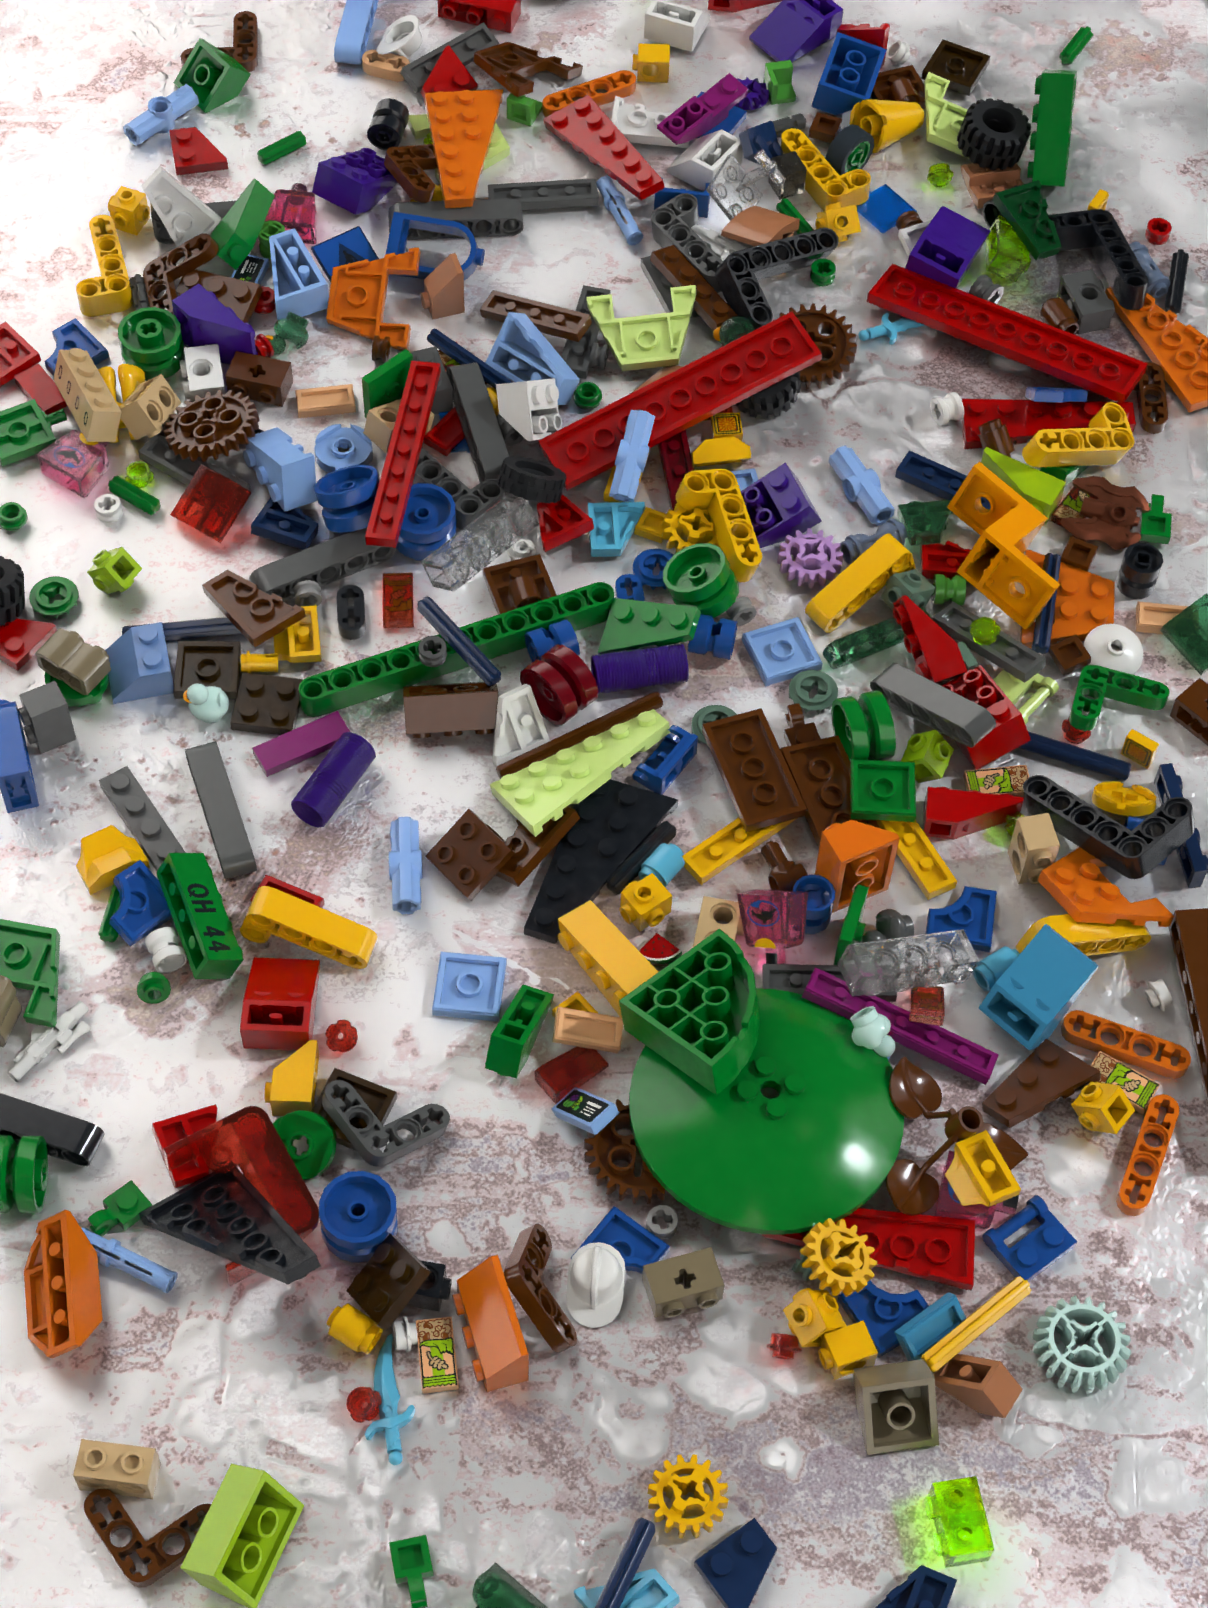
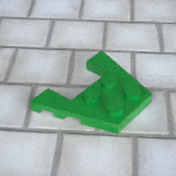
(32, 963)

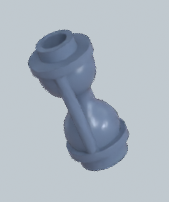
(1157, 282)
(857, 544)

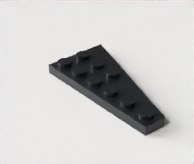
(609, 830)
(234, 1222)

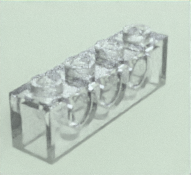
(480, 543)
(907, 962)

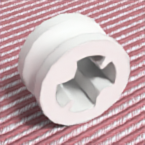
(111, 515)

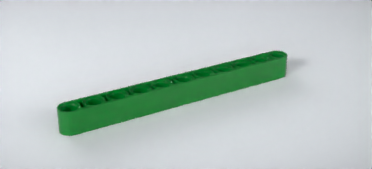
(403, 667)

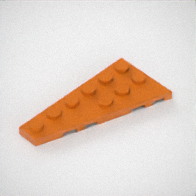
(461, 136)
(1172, 346)

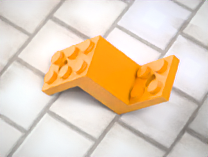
(999, 552)

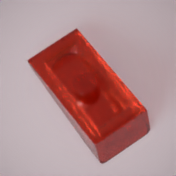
(569, 1071)

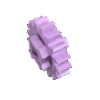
(810, 558)

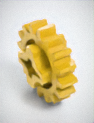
(687, 528)
(843, 1274)
(677, 1486)

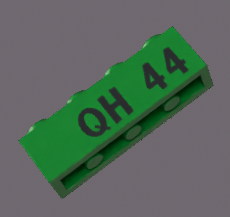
(199, 916)

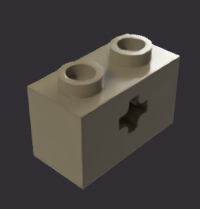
(693, 1269)

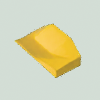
(720, 451)
(301, 640)
(105, 856)
(980, 1172)

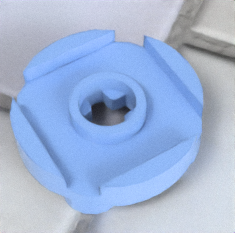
(335, 437)

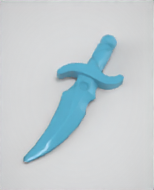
(888, 329)
(389, 1419)

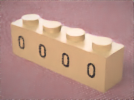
(87, 395)

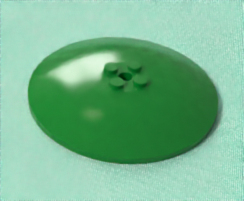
(777, 1159)

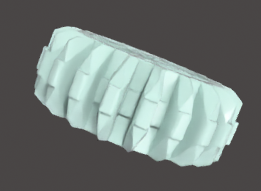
(1064, 1320)

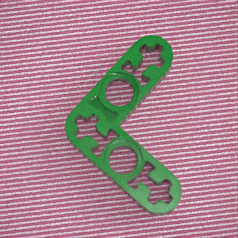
(1105, 682)

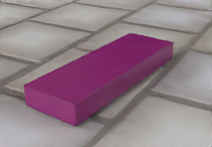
(300, 744)

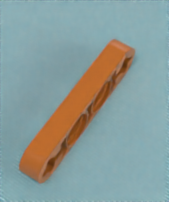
(617, 84)
(1127, 1039)
(1151, 1155)

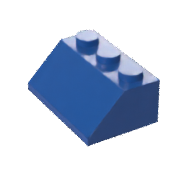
(848, 74)

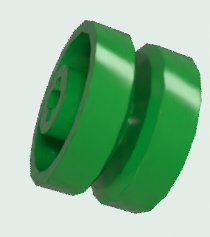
(152, 341)
(701, 579)
(864, 726)
(23, 1173)

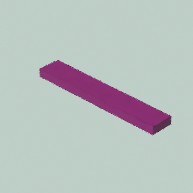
(923, 1038)

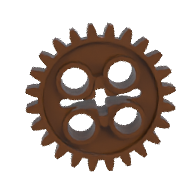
(840, 336)
(211, 425)
(609, 1147)

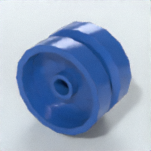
(347, 497)
(427, 521)
(357, 1215)

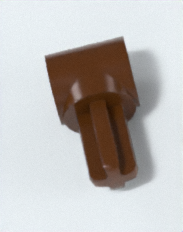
(783, 872)

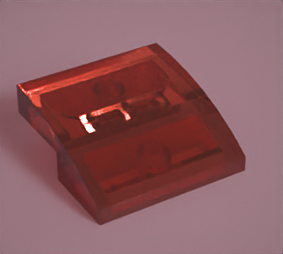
(210, 503)

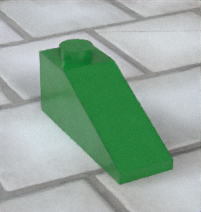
(242, 224)
(518, 1031)

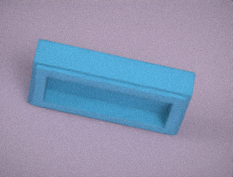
(929, 1326)

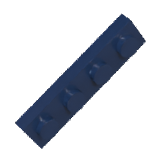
(932, 476)
(1191, 859)

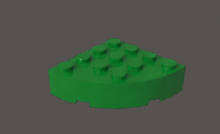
(1054, 126)
(699, 1012)

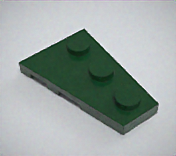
(1029, 219)

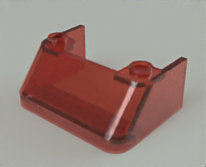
(252, 1143)

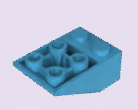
(1038, 988)

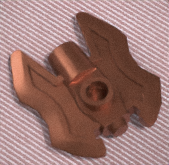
(1108, 514)

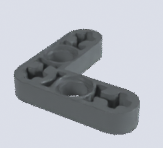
(375, 1132)

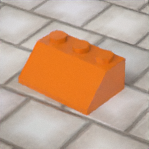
(856, 855)
(491, 1326)

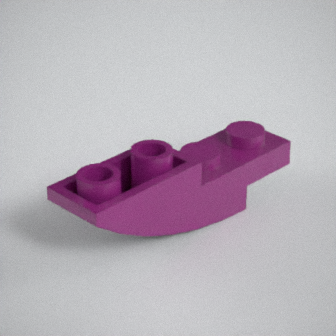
(703, 113)

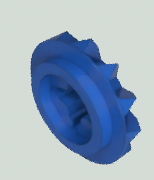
(645, 563)

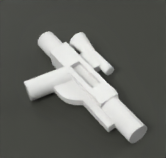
(720, 245)
(46, 1038)

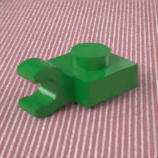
(1155, 524)
(120, 1208)
(412, 1564)

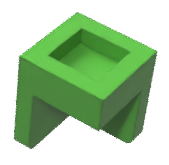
(779, 82)
(523, 109)

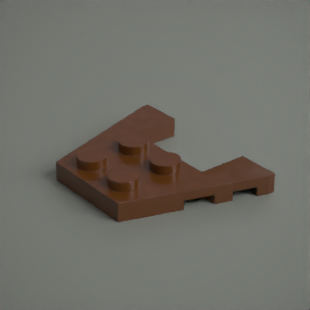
(512, 63)

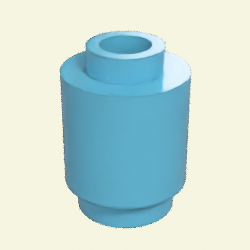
(663, 863)
(993, 966)

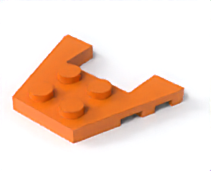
(360, 296)
(1080, 604)
(1092, 898)

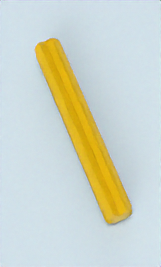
(976, 1323)

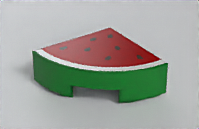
(660, 951)

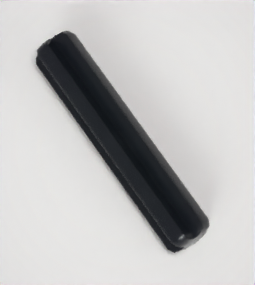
(1177, 281)
(632, 866)

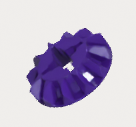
(756, 98)

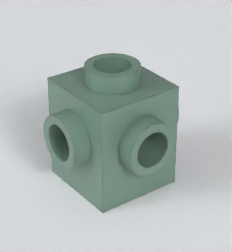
(908, 583)

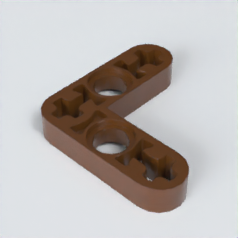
(239, 34)
(408, 168)
(164, 267)
(1145, 406)
(524, 1280)
(152, 1549)

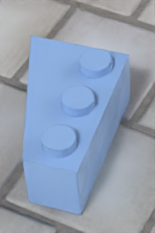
(296, 277)
(526, 356)
(282, 468)

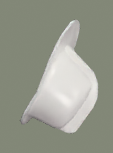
(401, 37)
(595, 1285)

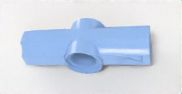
(161, 114)
(632, 455)
(861, 485)
(405, 865)

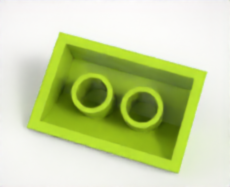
(243, 1535)

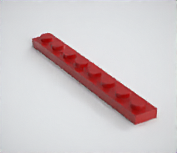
(403, 454)

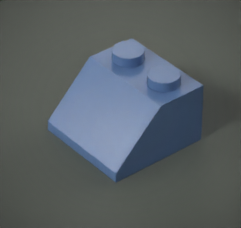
(140, 664)

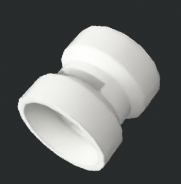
(165, 950)

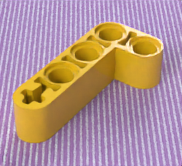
(821, 178)
(112, 289)
(1100, 444)
(721, 496)
(859, 582)
(308, 927)
(1092, 937)

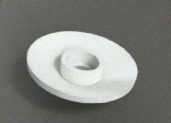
(1099, 647)

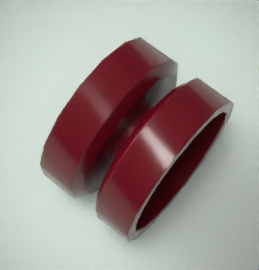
(560, 684)

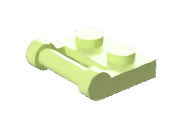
(1016, 689)

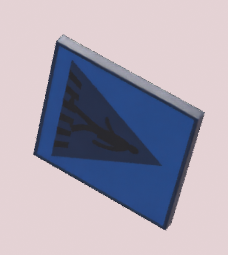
(343, 249)

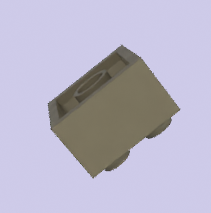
(896, 1406)

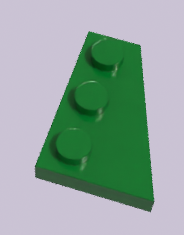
(645, 623)

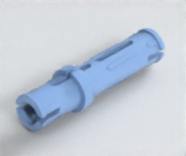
(607, 190)
(159, 1277)

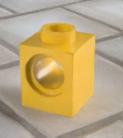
(652, 62)
(847, 1349)

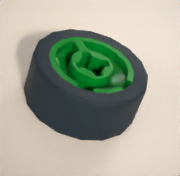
(850, 149)

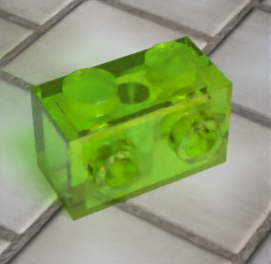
(1005, 251)
(959, 1521)

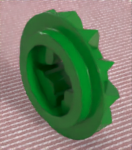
(49, 588)

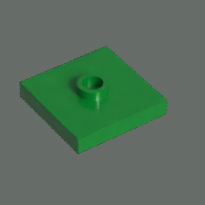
(386, 381)
(882, 790)
(852, 927)

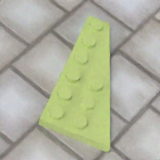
(575, 772)

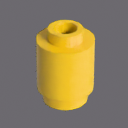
(354, 1329)

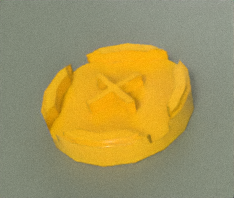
(1124, 801)

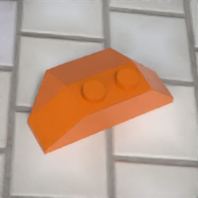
(61, 1286)

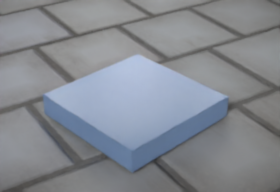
(781, 651)
(469, 986)

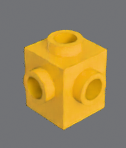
(129, 210)
(839, 219)
(645, 902)
(1103, 1107)
(812, 1316)

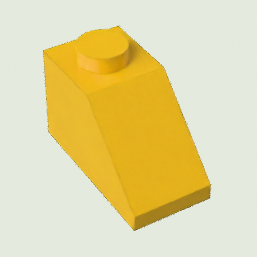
(294, 1081)

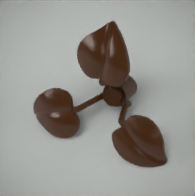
(916, 1094)

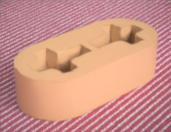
(384, 66)

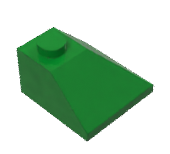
(212, 75)

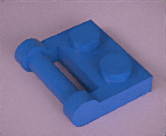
(1038, 1248)

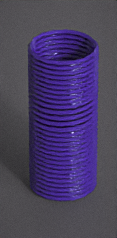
(630, 668)
(334, 780)

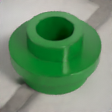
(587, 395)
(12, 516)
(153, 988)

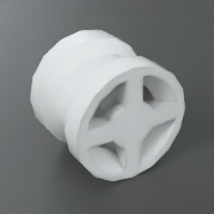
(947, 408)

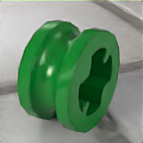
(820, 278)

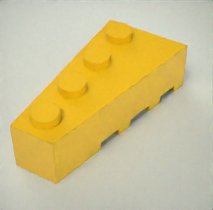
(604, 953)

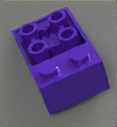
(797, 28)
(353, 180)
(947, 247)
(209, 322)
(779, 506)

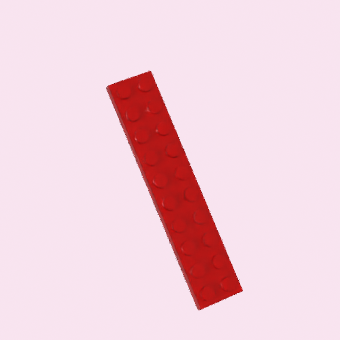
(1007, 333)
(684, 397)

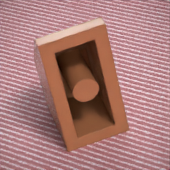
(444, 289)
(979, 1384)

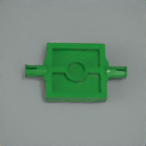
(26, 431)

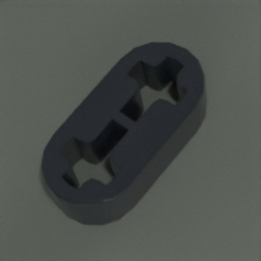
(345, 612)

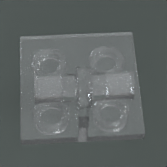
(736, 189)

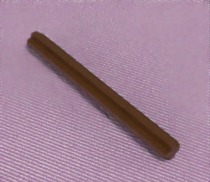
(578, 735)

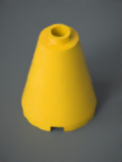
(887, 120)

